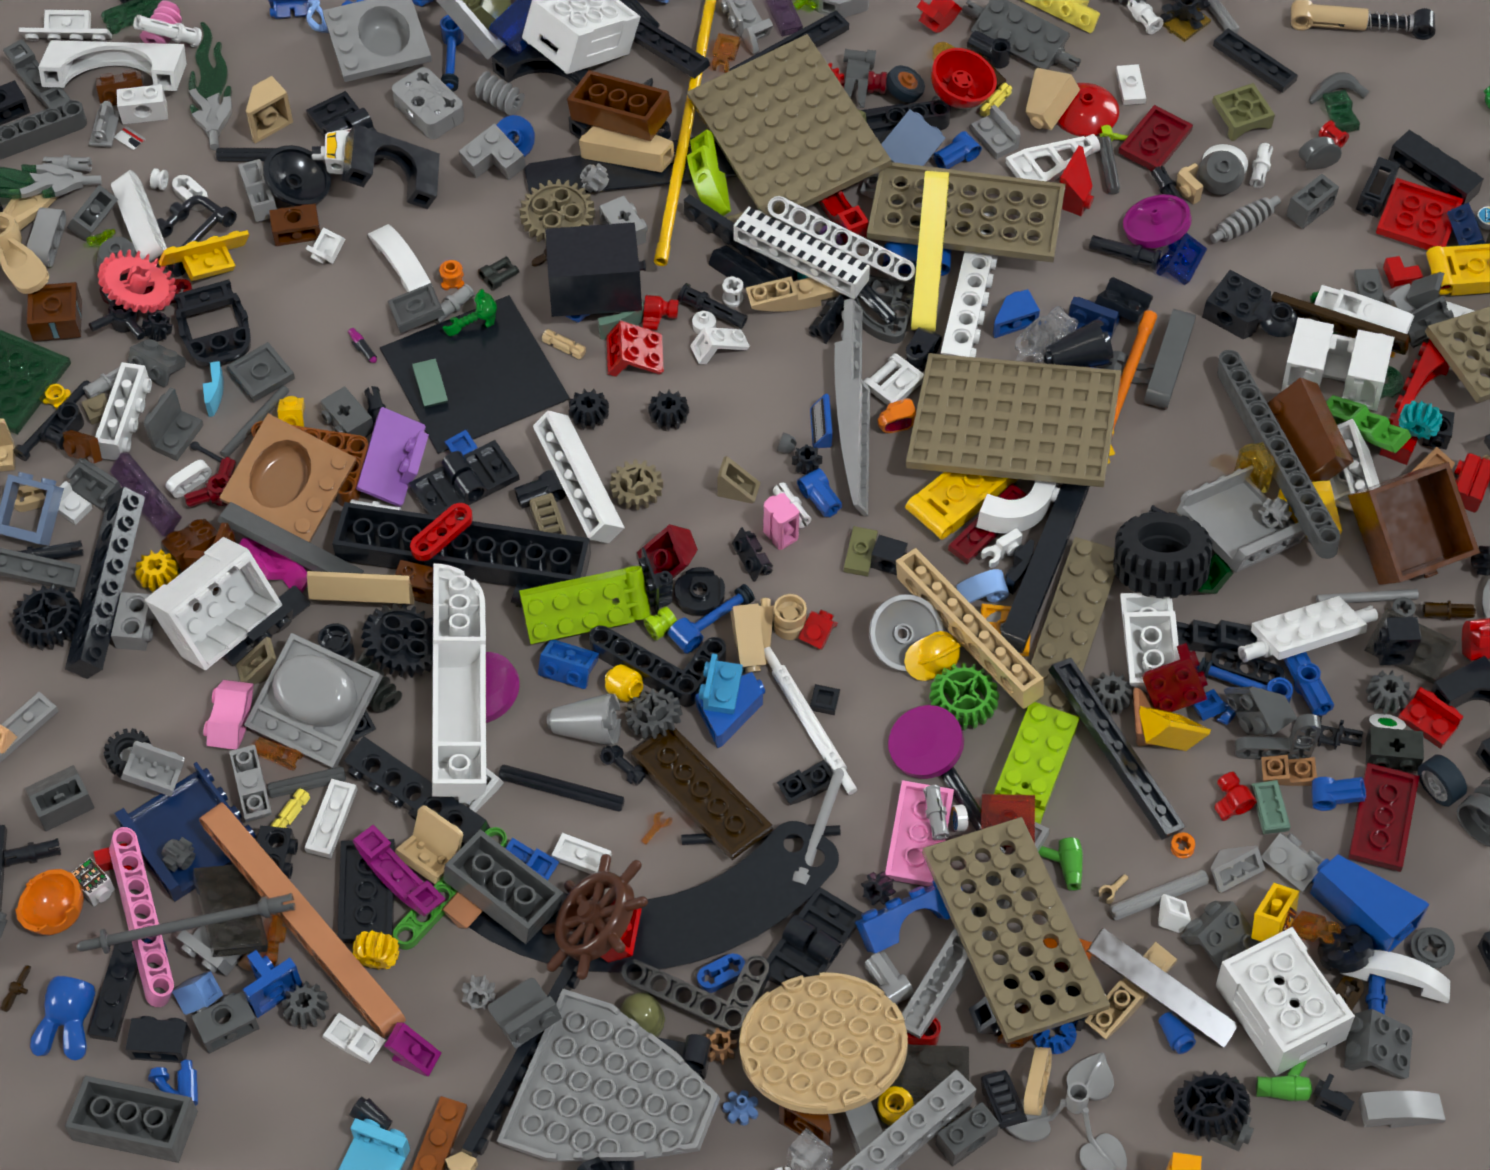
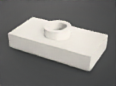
(1130, 84)

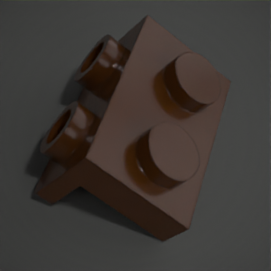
(109, 83)

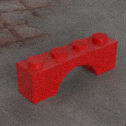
(845, 215)

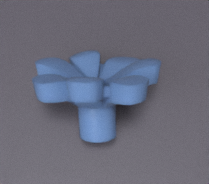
(740, 1107)

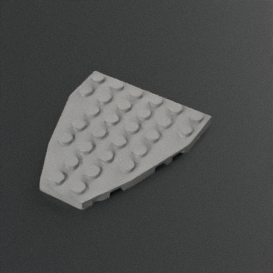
(606, 1091)

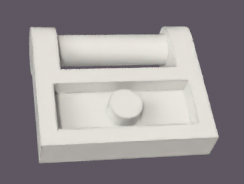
(899, 384)

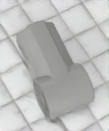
(888, 979)

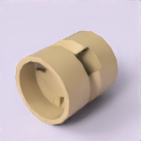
(789, 616)

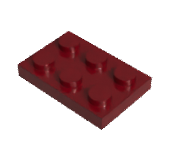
(1155, 138)

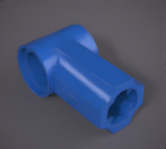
(962, 148)
(817, 488)
(1330, 792)

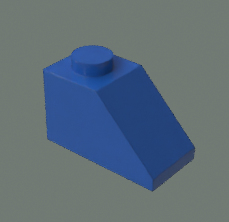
(1016, 313)

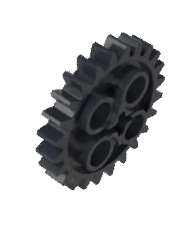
(399, 640)

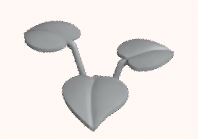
(1085, 1081)

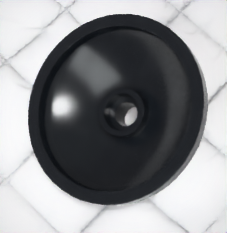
(295, 166)

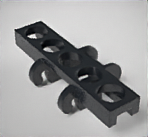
(1337, 738)

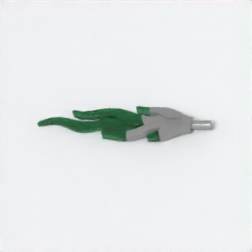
(206, 96)
(44, 179)

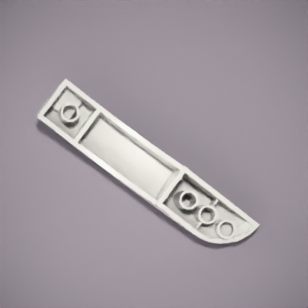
(458, 686)

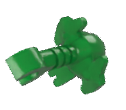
(485, 310)

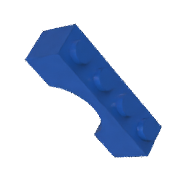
(882, 927)

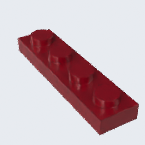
(975, 539)

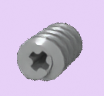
(499, 94)

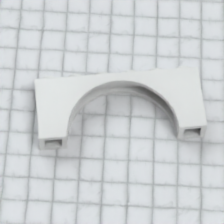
(69, 58)

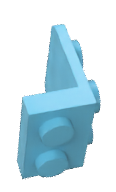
(375, 1148)

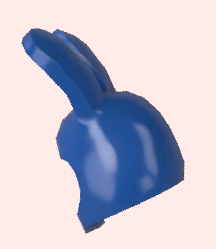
(65, 1005)

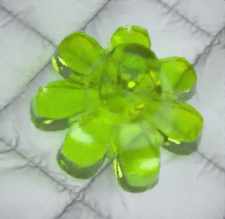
(800, 3)
(100, 238)

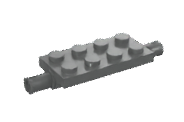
(1029, 35)

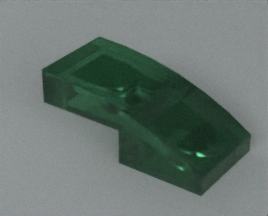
(1340, 111)

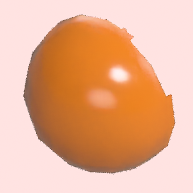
(50, 902)

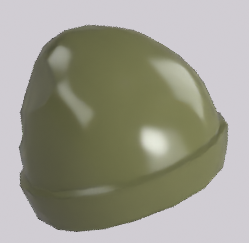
(645, 1011)

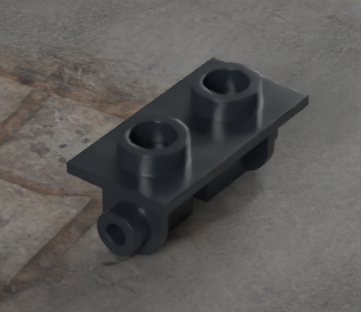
(830, 319)
(747, 547)

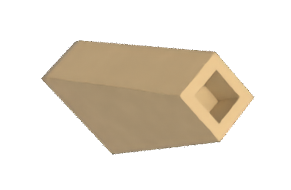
(626, 150)

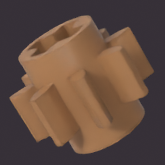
(721, 1038)

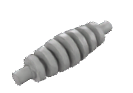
(1245, 219)

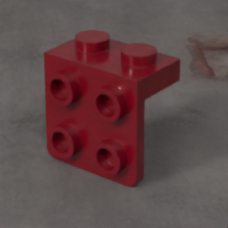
(1176, 683)

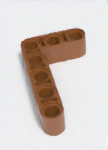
(346, 442)

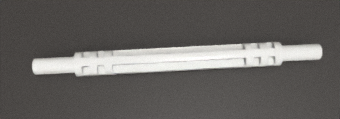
(808, 719)

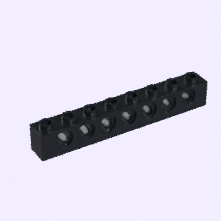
(105, 583)

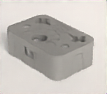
(428, 103)

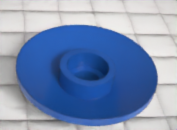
(518, 126)

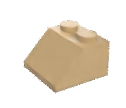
(267, 109)

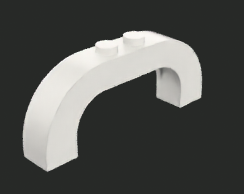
(1006, 515)

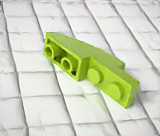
(706, 176)

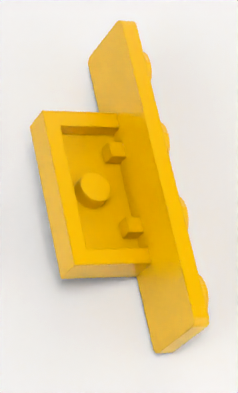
(206, 257)

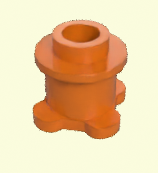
(451, 273)

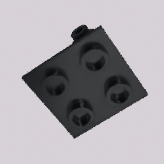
(658, 585)

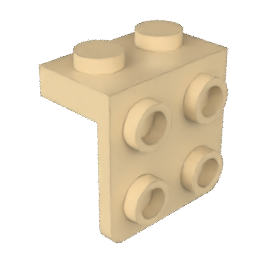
(430, 845)

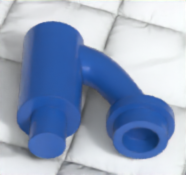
(185, 1080)

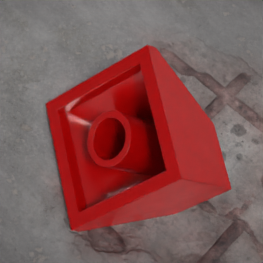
(1077, 184)

